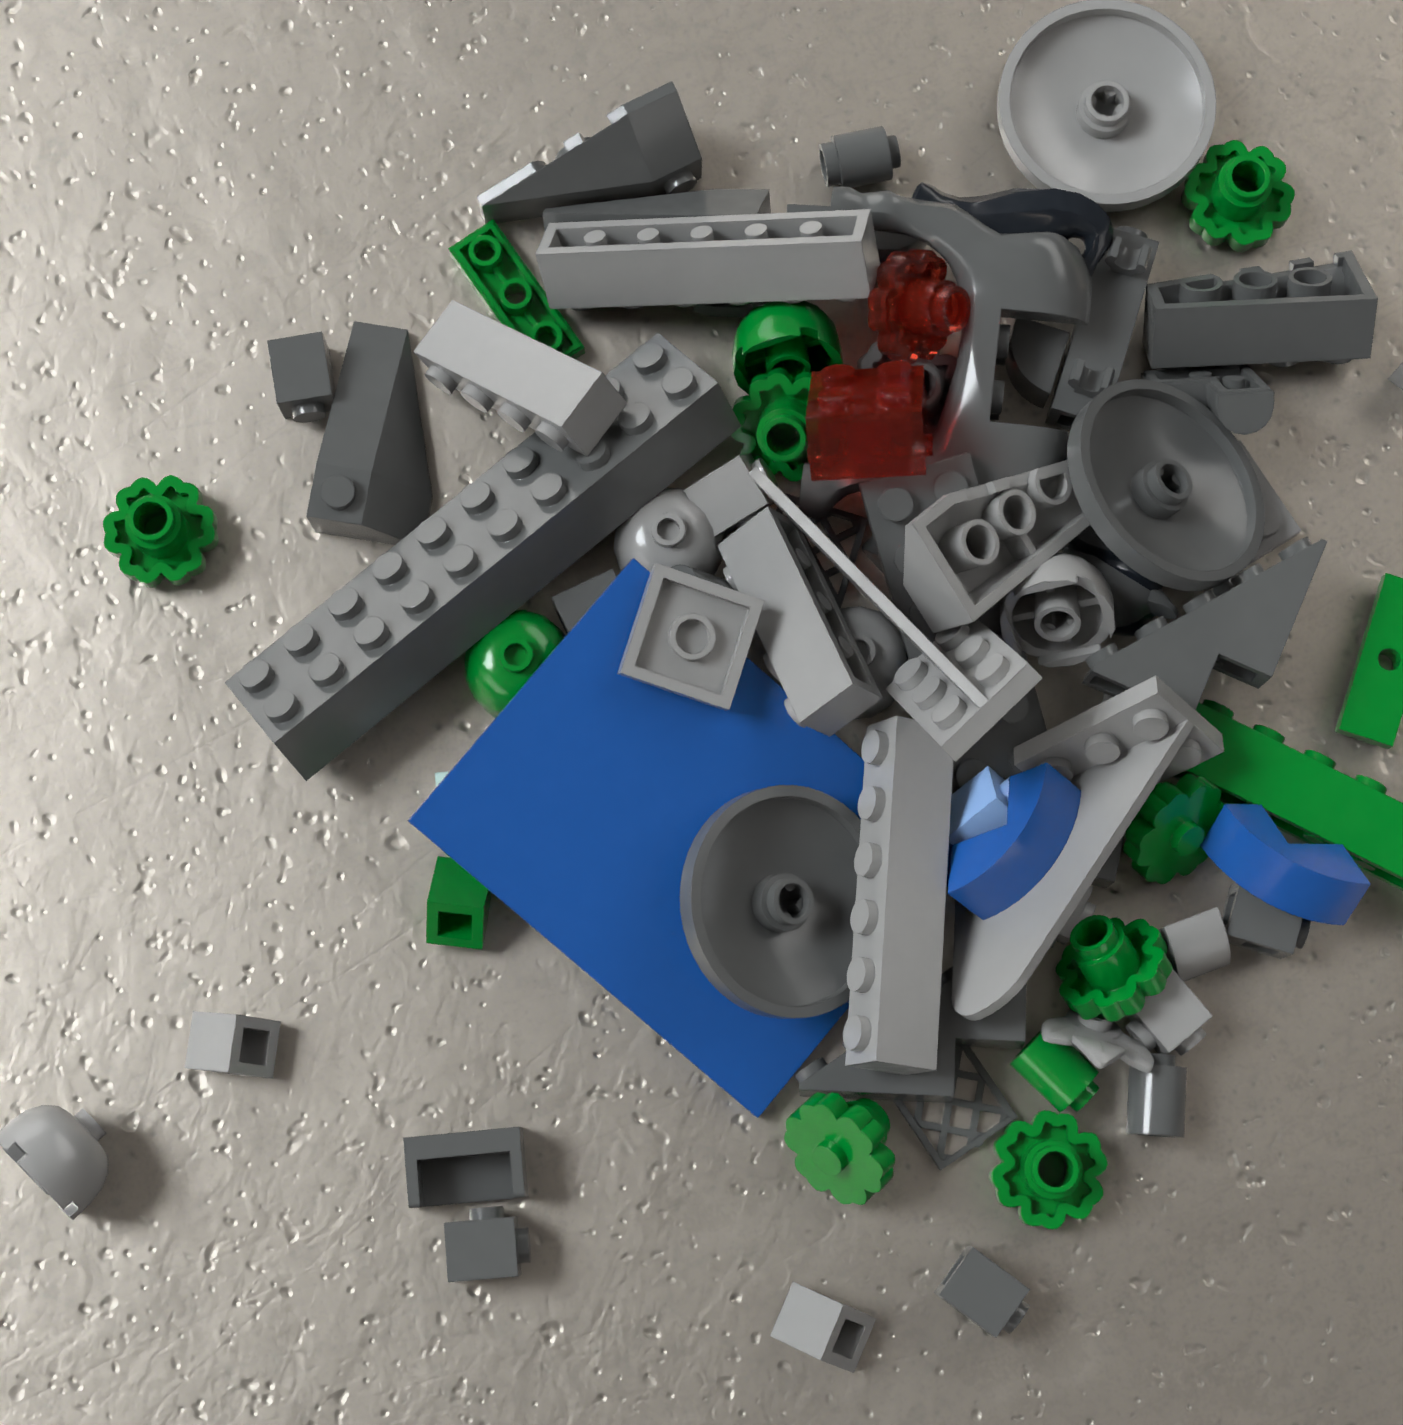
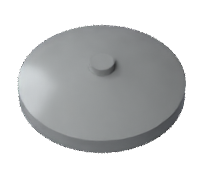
(1106, 103)

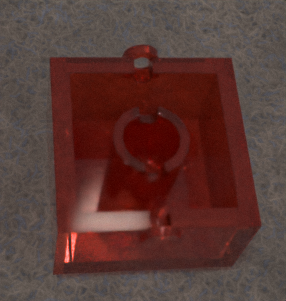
(868, 422)

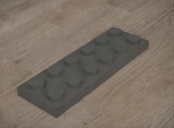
(891, 506)

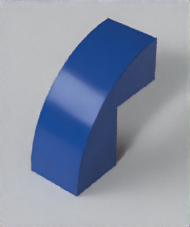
(1009, 861)
(1300, 879)

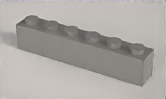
(709, 260)
(899, 900)

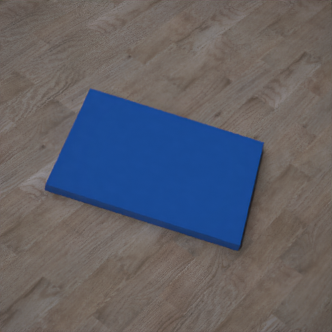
(586, 815)

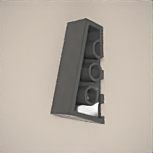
(1262, 317)

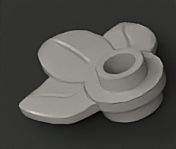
(1098, 1040)

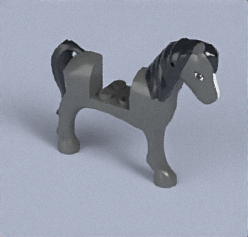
(1019, 265)

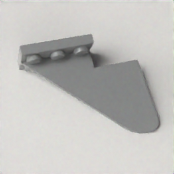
(957, 681)
(1116, 761)

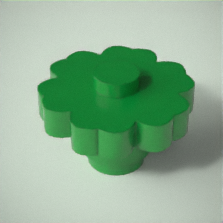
(1237, 196)
(775, 421)
(160, 531)
(1172, 827)
(1112, 967)
(841, 1146)
(1048, 1169)

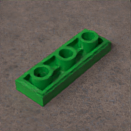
(498, 273)
(1375, 694)

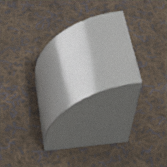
(1197, 944)
(232, 1044)
(823, 1327)

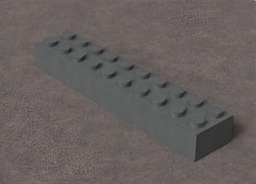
(478, 561)

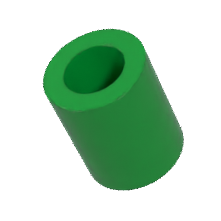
(1057, 1073)

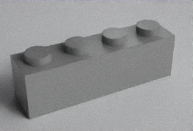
(519, 379)
(799, 623)

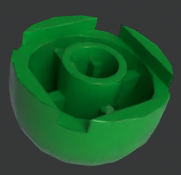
(785, 337)
(508, 658)

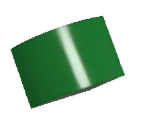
(456, 907)

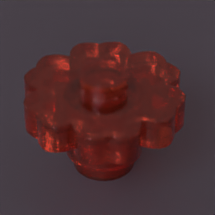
(915, 306)

